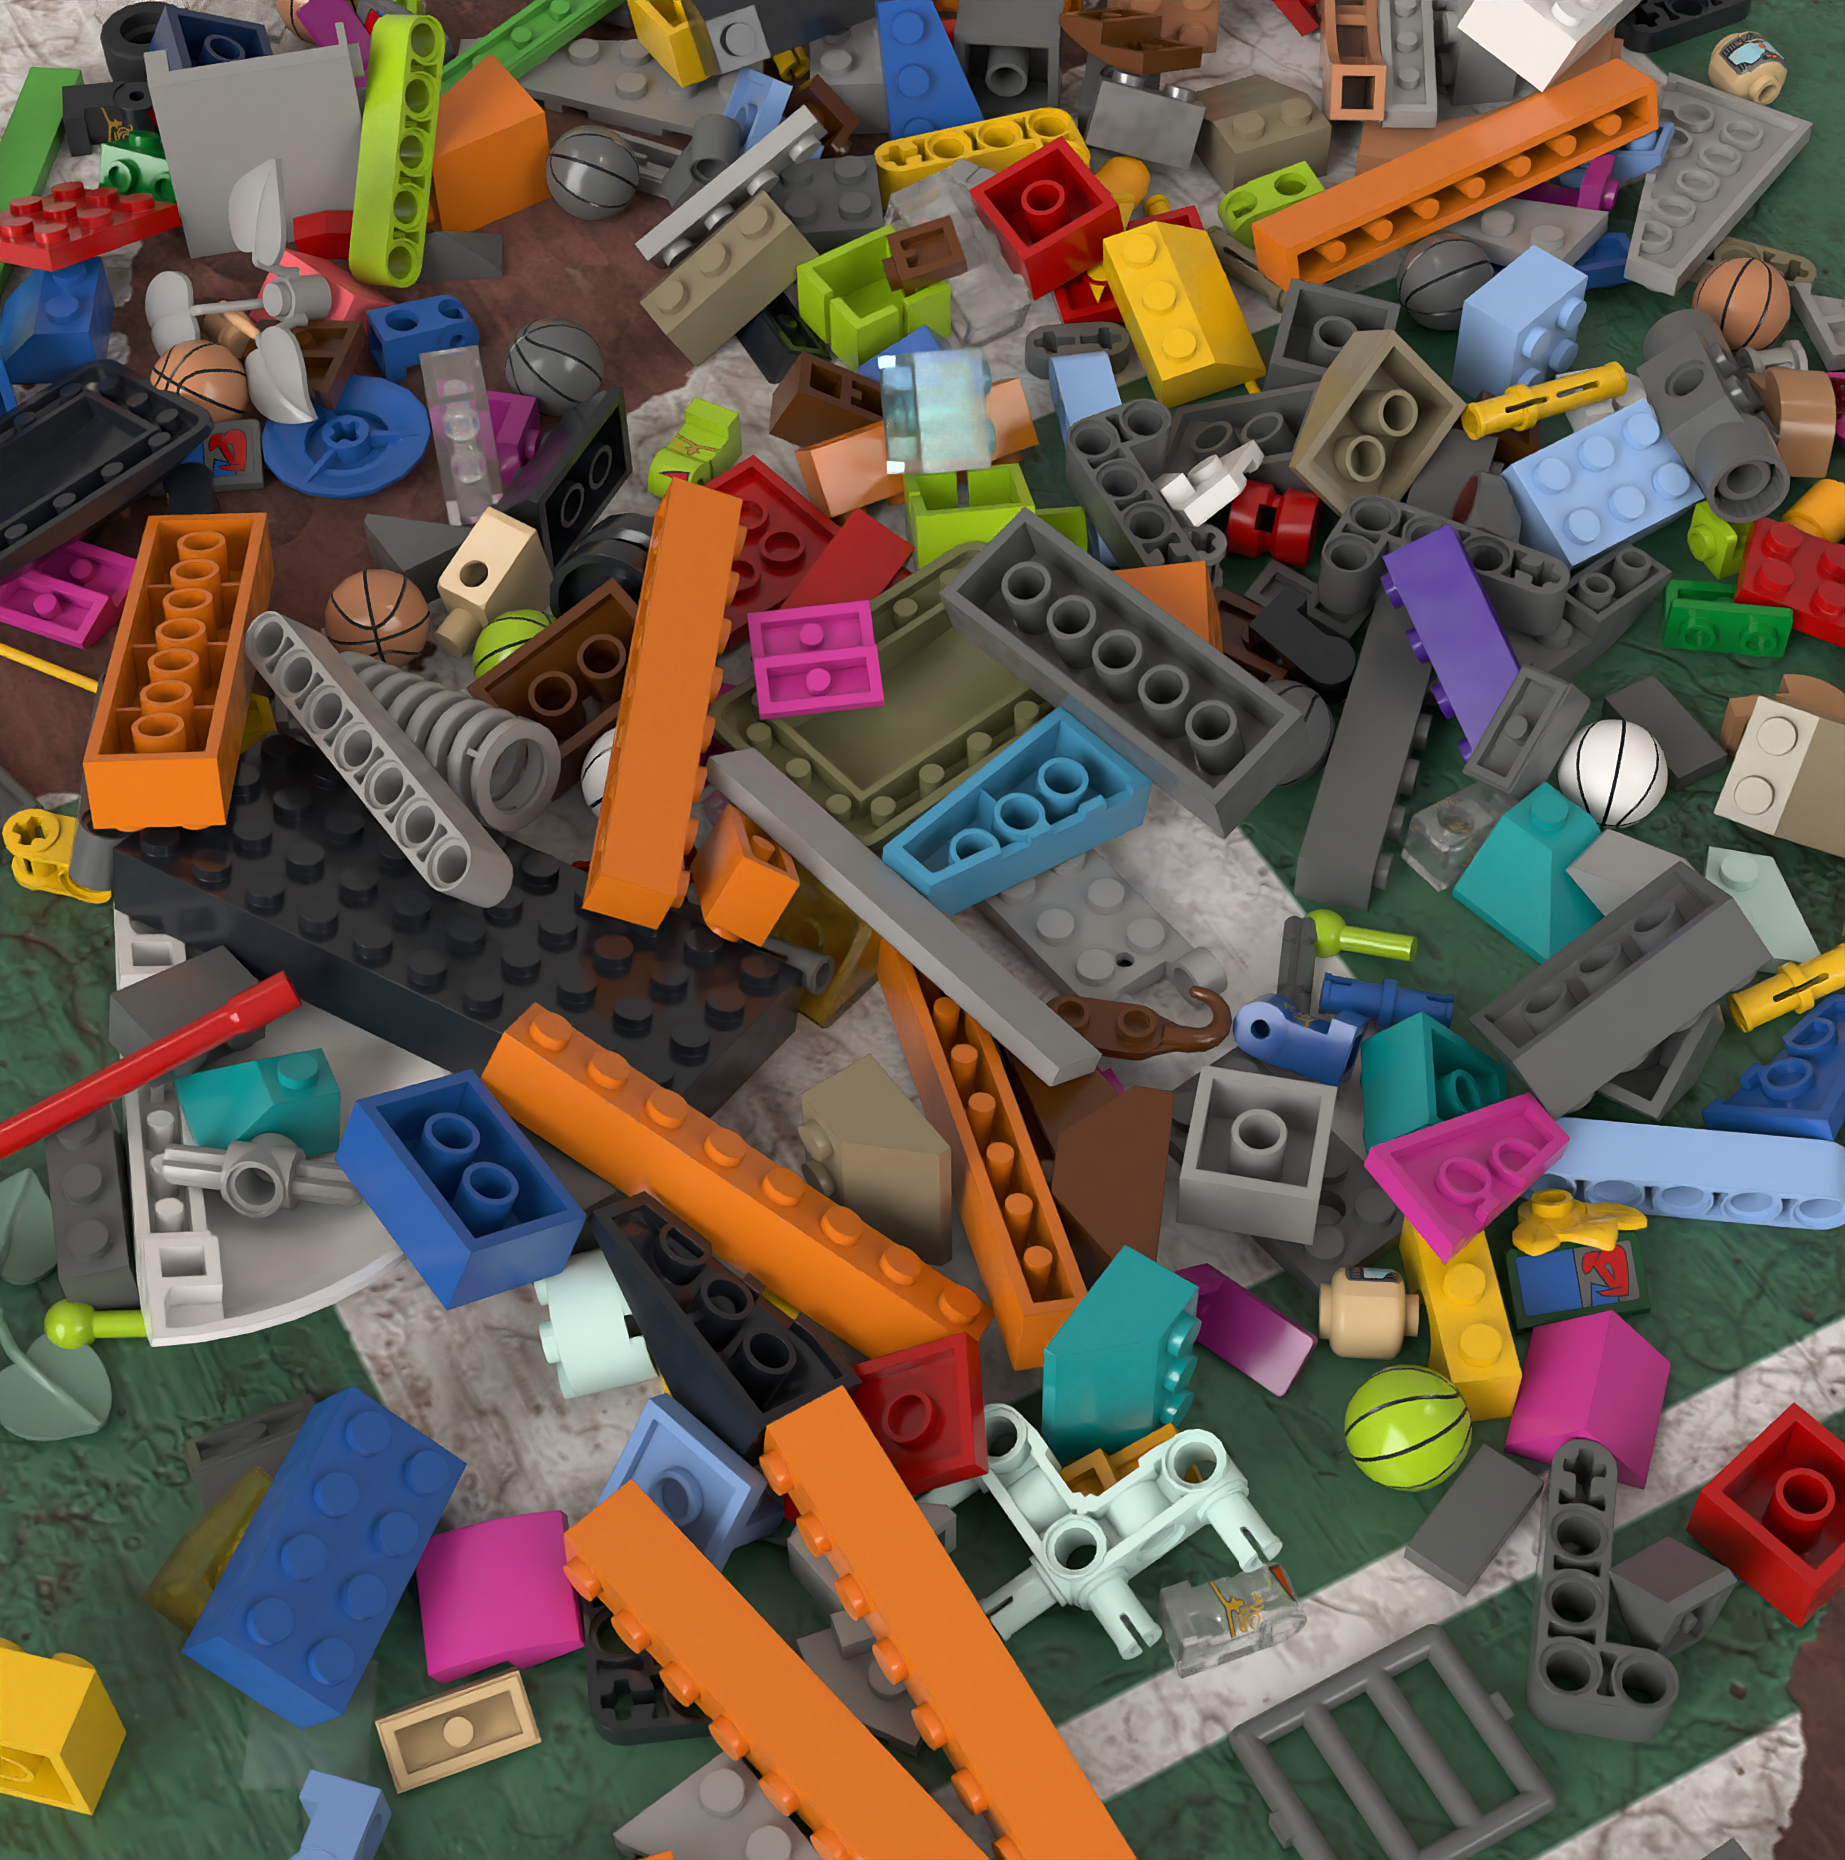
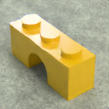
(1466, 1322)

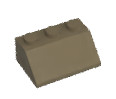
(728, 278)
(879, 1158)

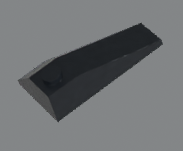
(748, 31)
(712, 1334)

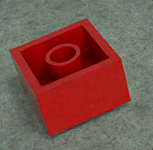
(1048, 216)
(1780, 1515)

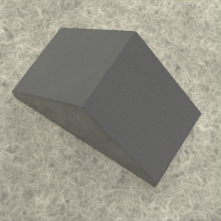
(414, 548)
(1670, 1595)

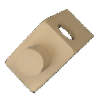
(492, 573)

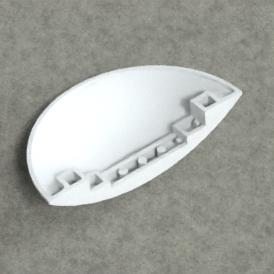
(197, 1258)

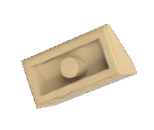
(457, 1729)

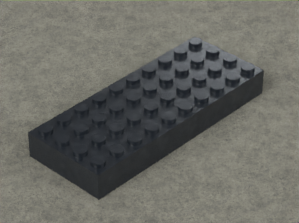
(332, 900)

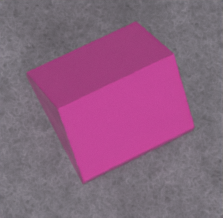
(1594, 1384)

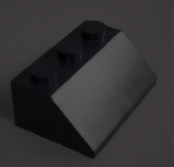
(572, 475)

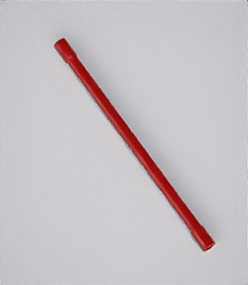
(238, 1016)

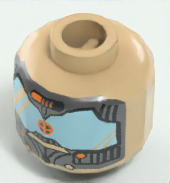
(1747, 67)
(1367, 1313)

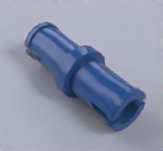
(1382, 1002)

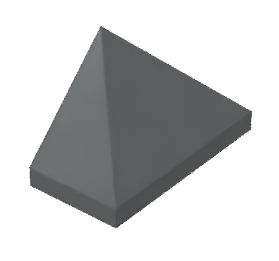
(462, 256)

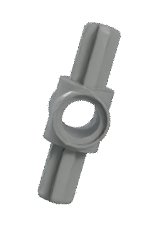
(248, 1193)

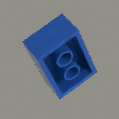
(459, 1188)

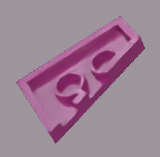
(1467, 1169)

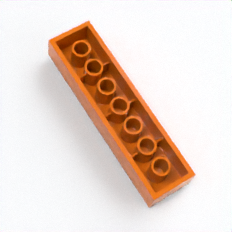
(180, 674)

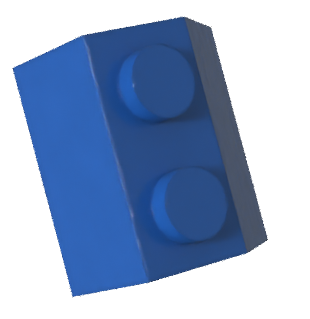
(57, 322)

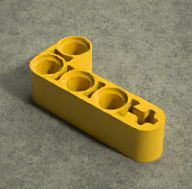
(987, 143)

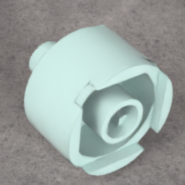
(591, 1329)

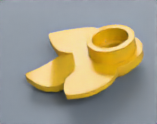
(1557, 1217)

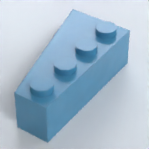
(1021, 815)

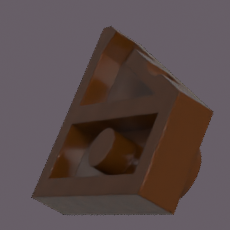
(328, 353)

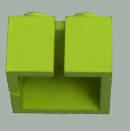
(852, 306)
(938, 524)

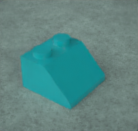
(1422, 1077)

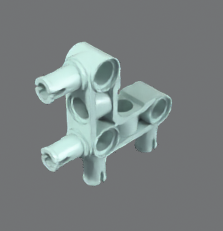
(1127, 1523)

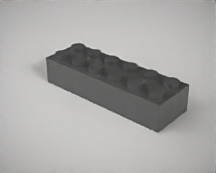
(1127, 671)

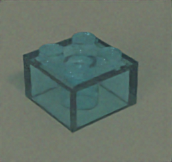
(936, 411)

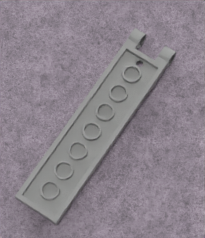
(1086, 921)

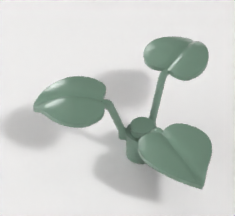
(50, 1388)

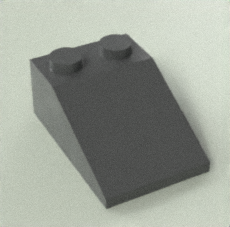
(1220, 426)

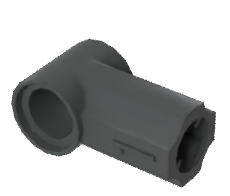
(709, 153)

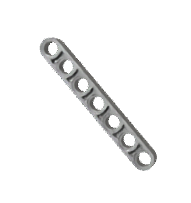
(379, 761)

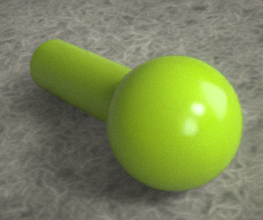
(1335, 936)
(80, 1324)

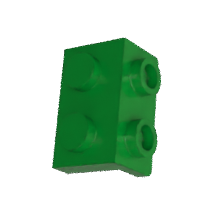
(137, 166)
(1706, 619)

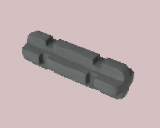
(1297, 961)

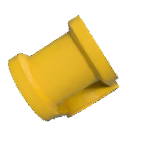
(47, 856)

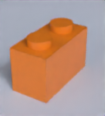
(742, 879)

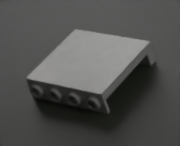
(253, 110)

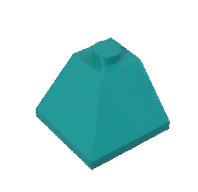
(1521, 874)
(267, 1095)

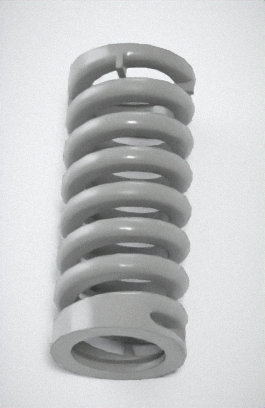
(475, 721)

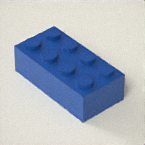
(325, 1559)

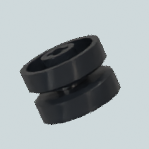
(610, 549)

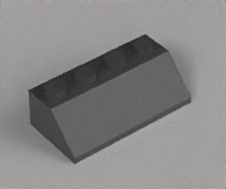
(1622, 989)

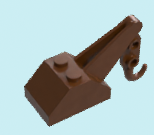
(1108, 1148)

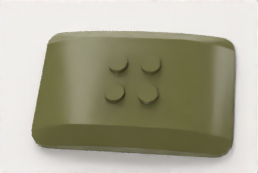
(939, 722)

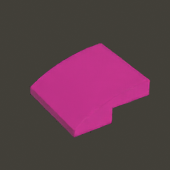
(70, 595)
(815, 660)
(498, 1596)

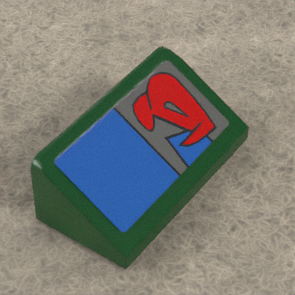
(1574, 1282)

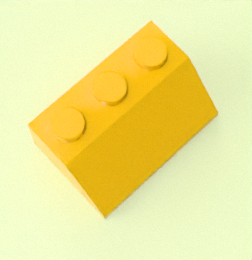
(1180, 312)

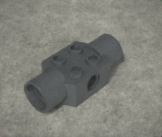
(1713, 416)

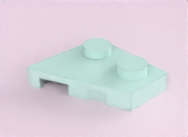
(1766, 903)

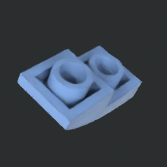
(1631, 159)

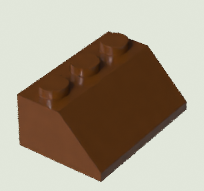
(569, 676)

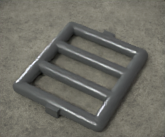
(1374, 1676)

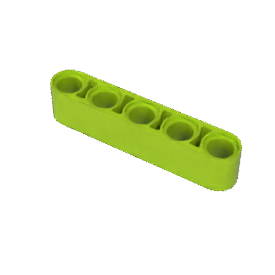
(396, 150)

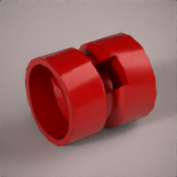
(1293, 525)

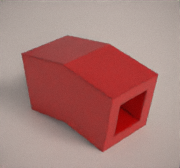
(324, 234)

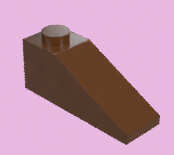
(822, 402)

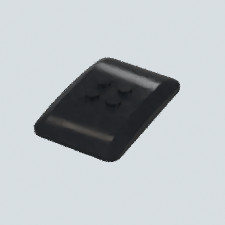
(86, 456)

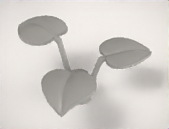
(277, 368)

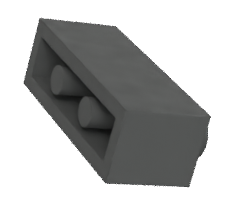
(92, 1212)

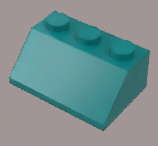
(1121, 1360)

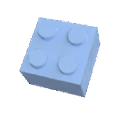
(1520, 325)

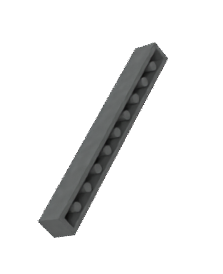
(1381, 722)

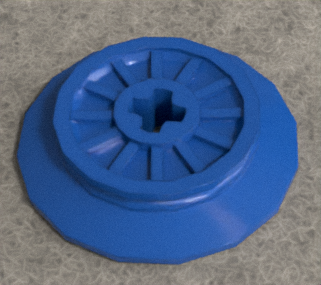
(356, 448)

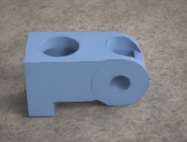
(344, 1818)

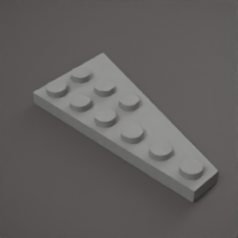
(623, 86)
(1709, 179)

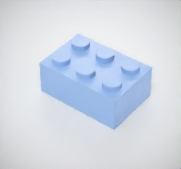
(1601, 488)

